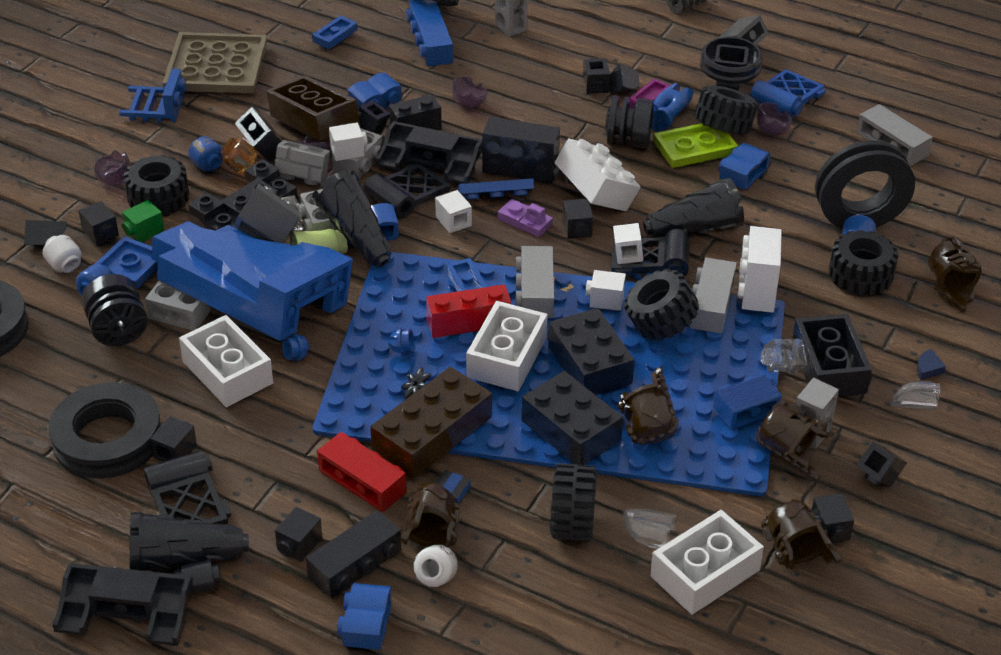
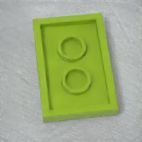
(693, 144)

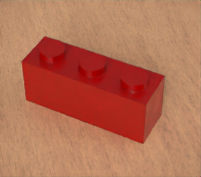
(462, 310)
(362, 471)

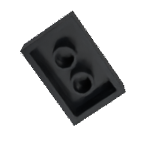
(520, 149)
(591, 351)
(834, 353)
(571, 418)

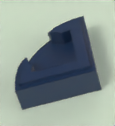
(929, 365)

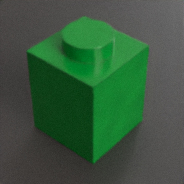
(142, 221)

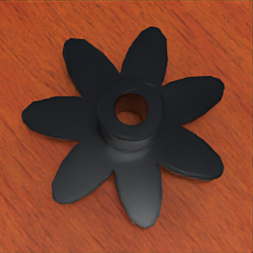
(415, 382)

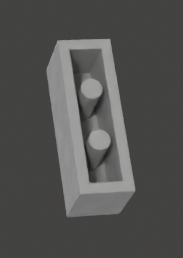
(886, 126)
(535, 279)
(713, 294)

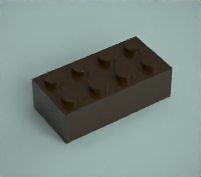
(311, 107)
(431, 421)

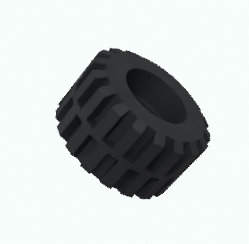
(726, 109)
(158, 180)
(863, 262)
(661, 304)
(573, 502)

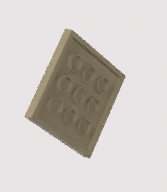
(218, 61)

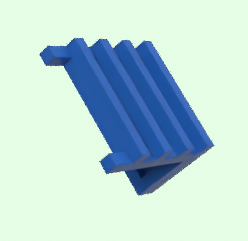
(170, 102)

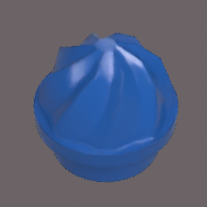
(402, 341)
(295, 347)

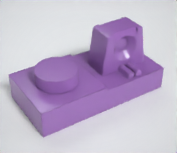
(527, 218)

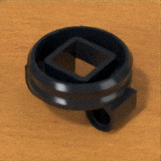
(730, 68)

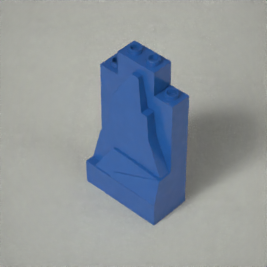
(251, 277)

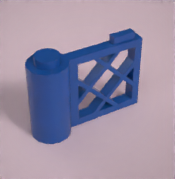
(787, 97)

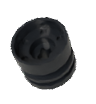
(630, 122)
(114, 310)

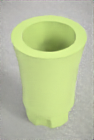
(327, 238)

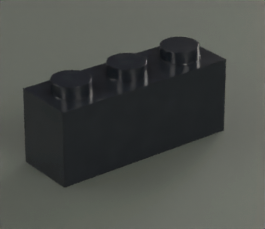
(353, 554)

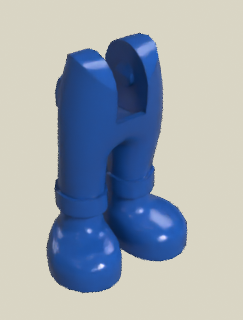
(669, 105)

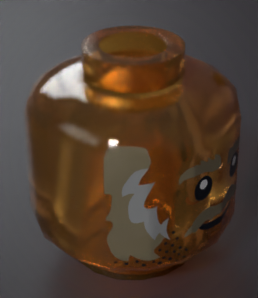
(239, 154)

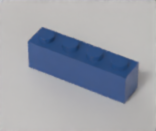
(430, 32)

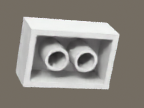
(597, 174)
(760, 269)
(506, 345)
(226, 360)
(706, 561)

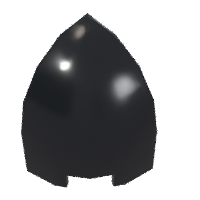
(623, 79)
(39, 232)

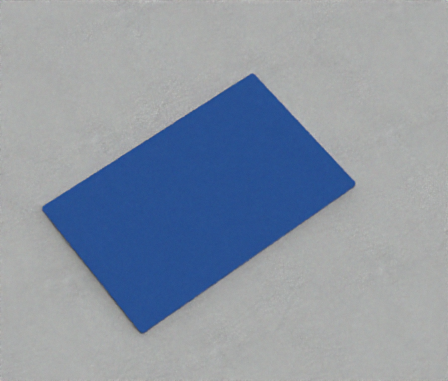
(694, 364)

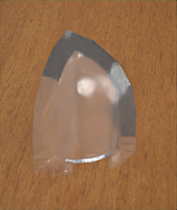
(917, 395)
(649, 526)

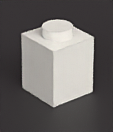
(347, 141)
(453, 211)
(628, 243)
(606, 290)

